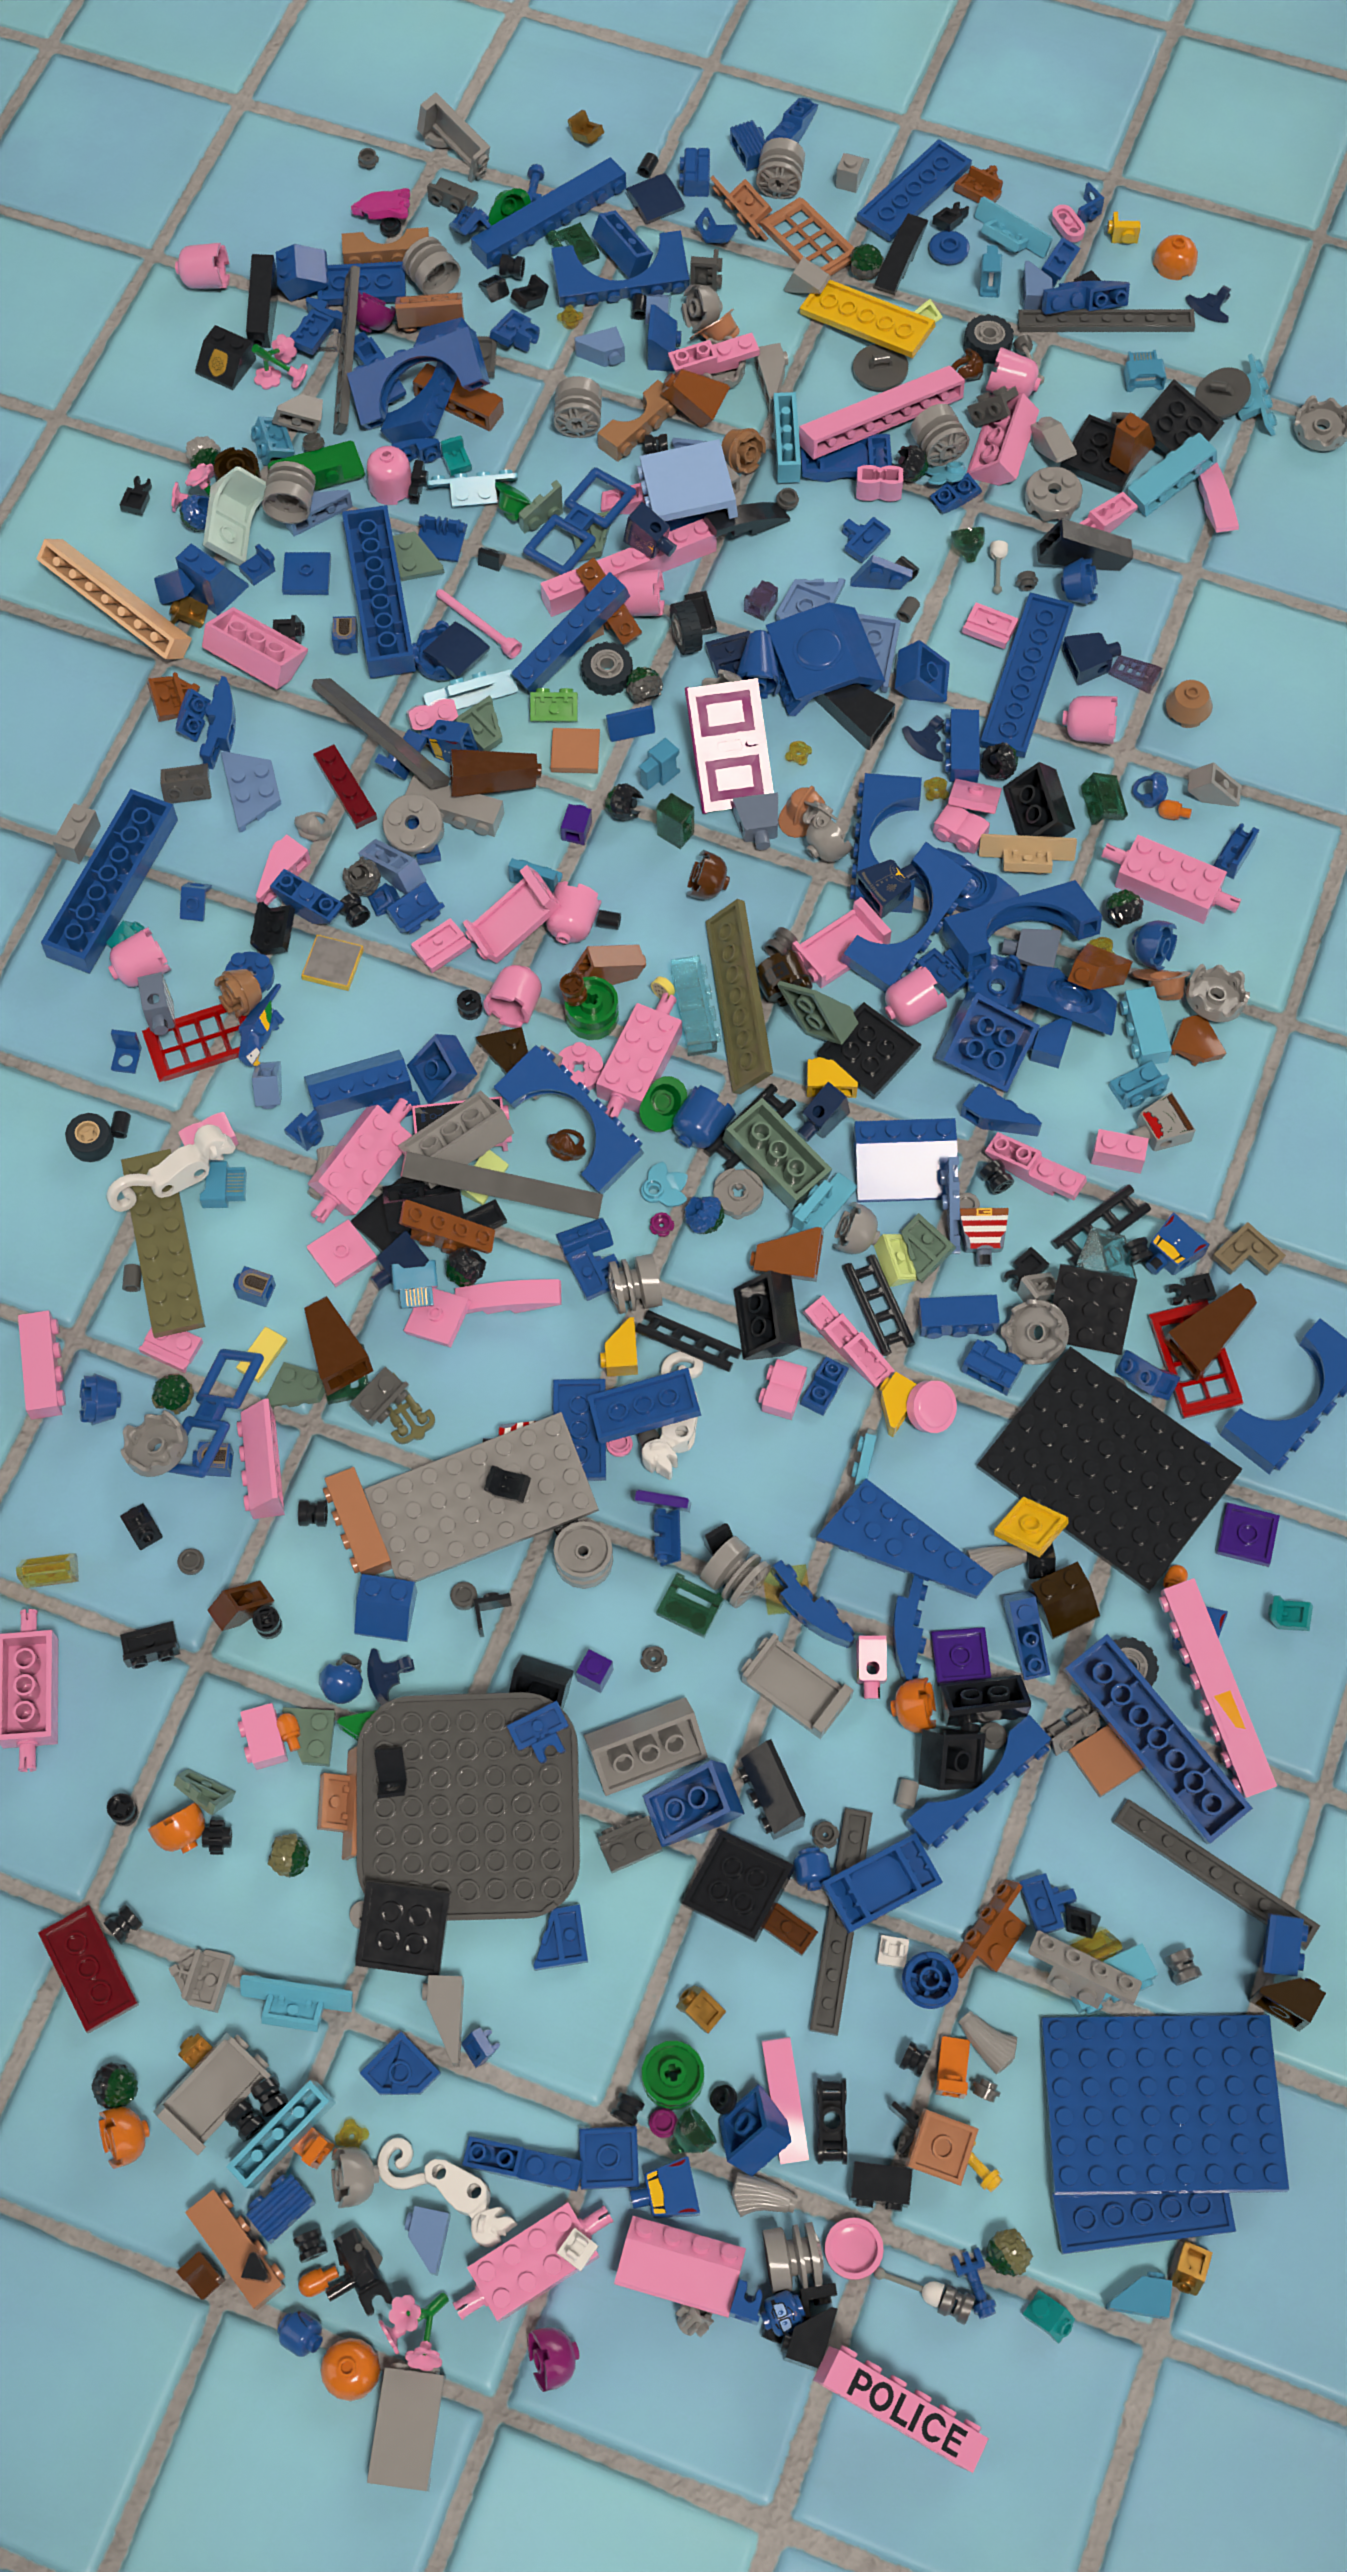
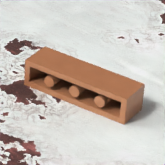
(358, 1523)
(232, 2245)

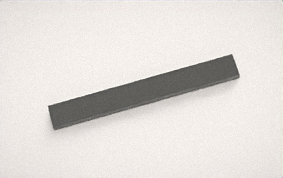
(1108, 320)
(346, 349)
(381, 733)
(501, 1185)
(1206, 1867)
(837, 1941)

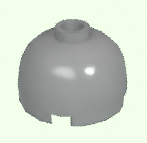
(701, 306)
(827, 842)
(856, 1230)
(353, 2176)

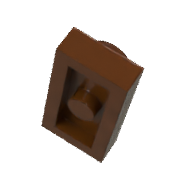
(790, 1930)

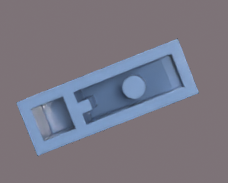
(323, 507)
(395, 866)

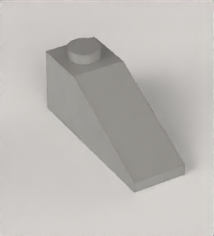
(771, 370)
(445, 2004)

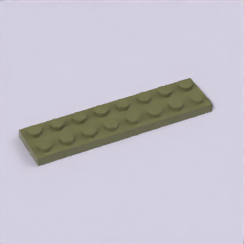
(739, 997)
(164, 1254)

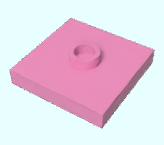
(975, 796)
(341, 1253)
(441, 1321)

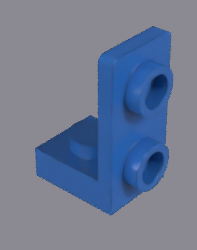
(394, 766)
(306, 1130)
(1147, 1376)

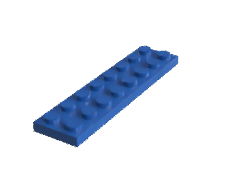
(1027, 673)

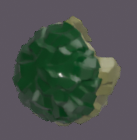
(172, 1393)
(288, 1855)
(1008, 2253)

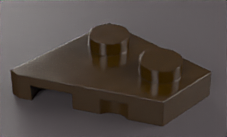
(504, 1047)

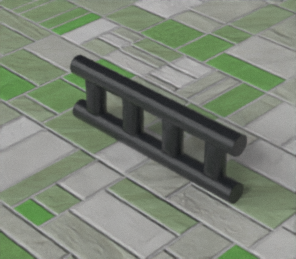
(768, 1095)
(1103, 1210)
(874, 1319)
(680, 1330)

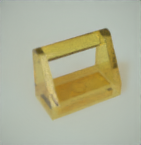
(48, 1570)
(1101, 1946)

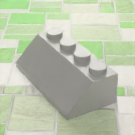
(462, 1132)
(646, 1746)

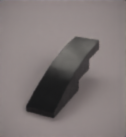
(901, 254)
(751, 518)

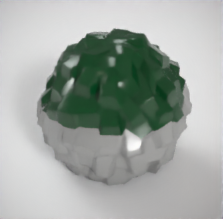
(201, 451)

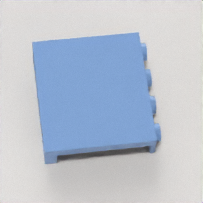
(687, 481)

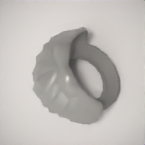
(310, 827)

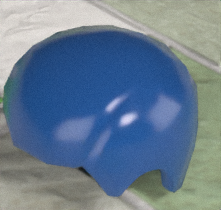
(340, 1683)

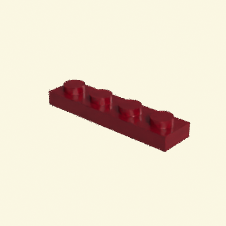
(345, 786)

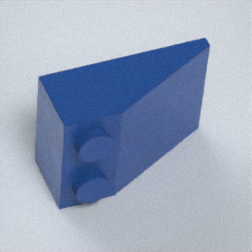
(693, 1803)

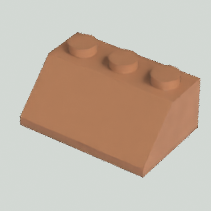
(428, 309)

